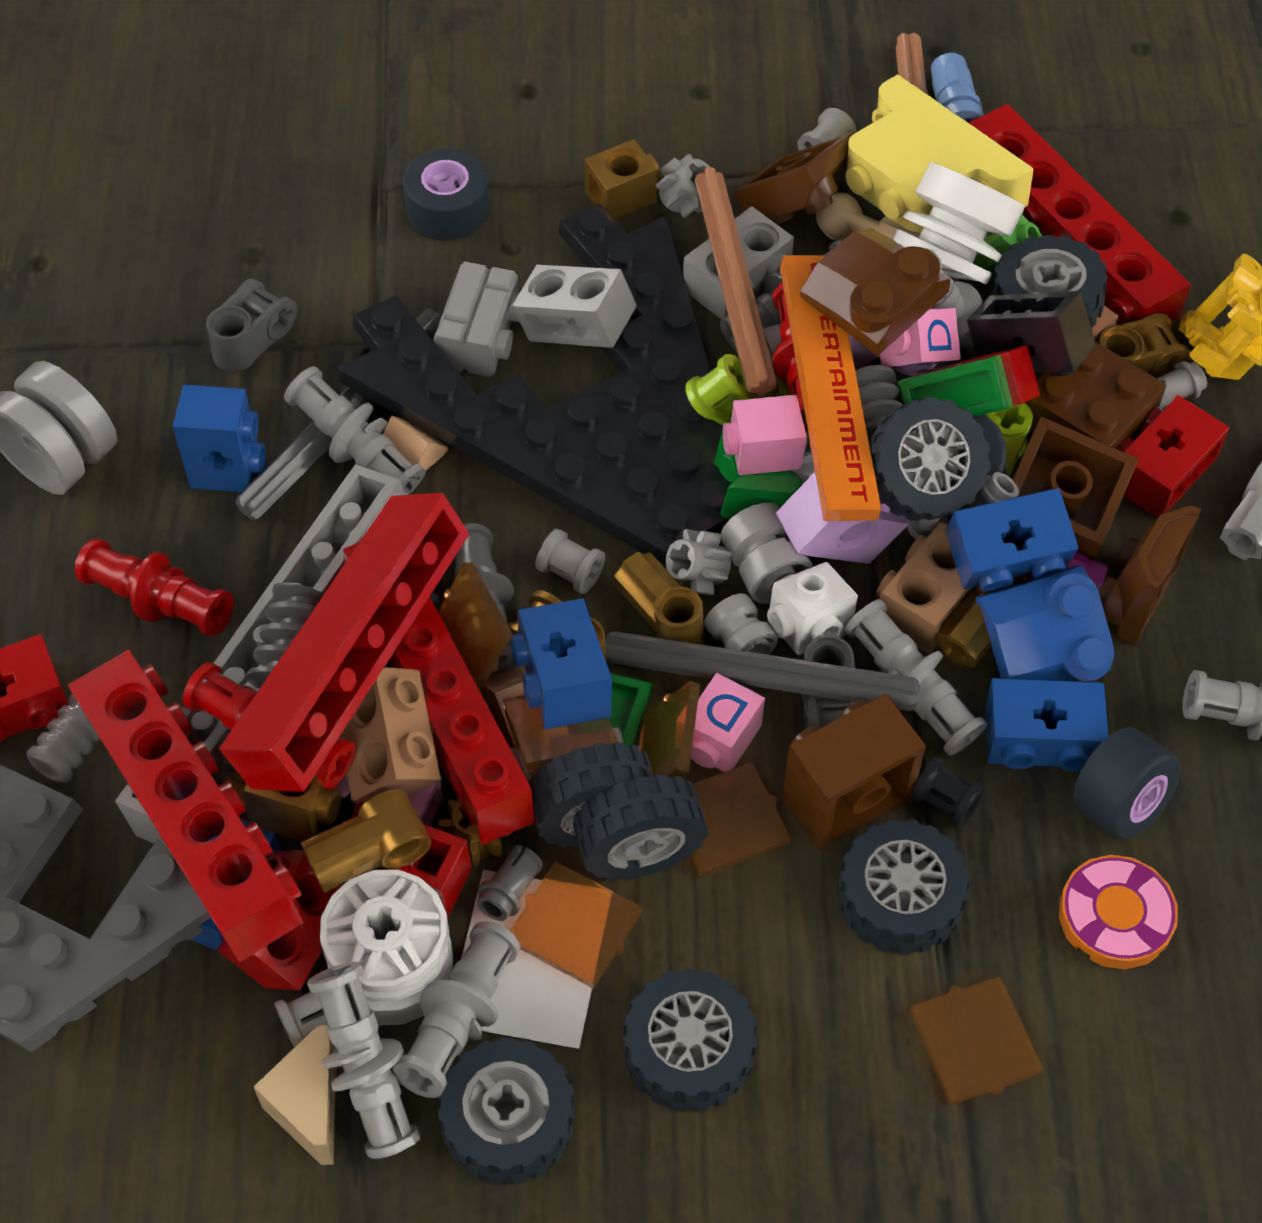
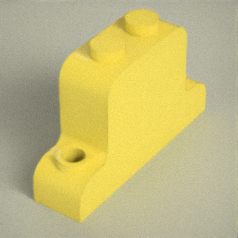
(910, 132)

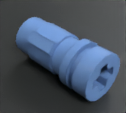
(954, 86)

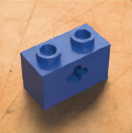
(218, 438)
(1032, 520)
(562, 664)
(1044, 722)

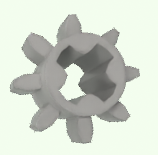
(678, 186)
(698, 561)

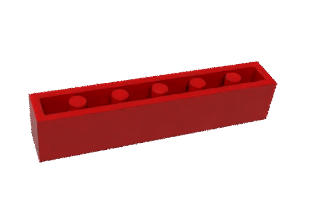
(345, 644)

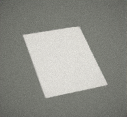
(533, 996)

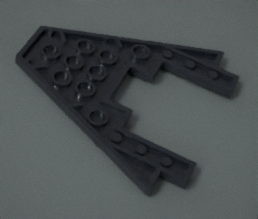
(615, 454)

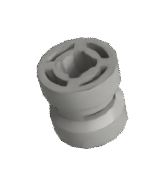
(737, 626)

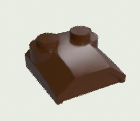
(796, 181)
(875, 287)
(1146, 572)

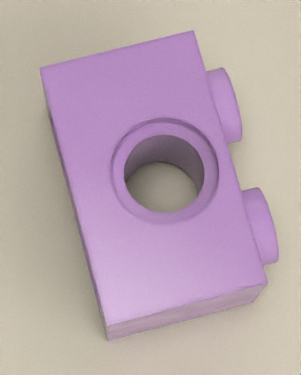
(837, 540)

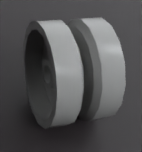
(53, 427)

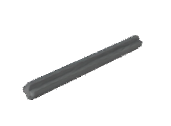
(304, 450)
(761, 670)

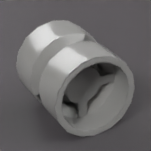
(761, 550)

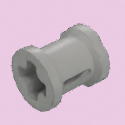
(830, 125)
(570, 561)
(294, 1011)

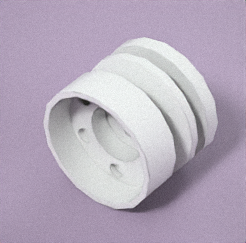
(959, 221)
(413, 951)

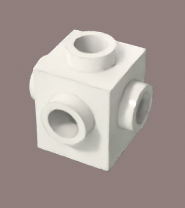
(810, 606)

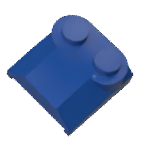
(1049, 628)

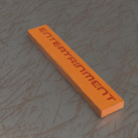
(830, 403)

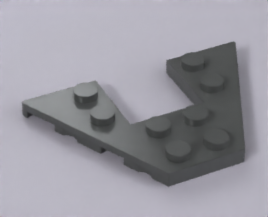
(50, 970)

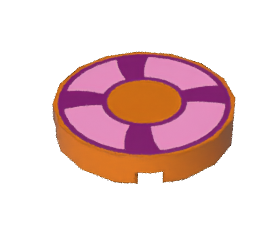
(1118, 911)

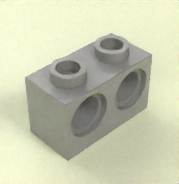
(763, 251)
(574, 305)

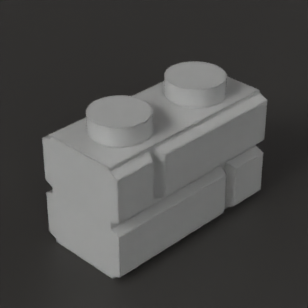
(478, 319)

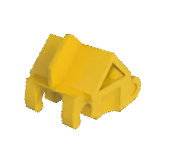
(1238, 345)

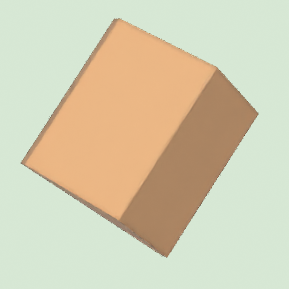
(414, 443)

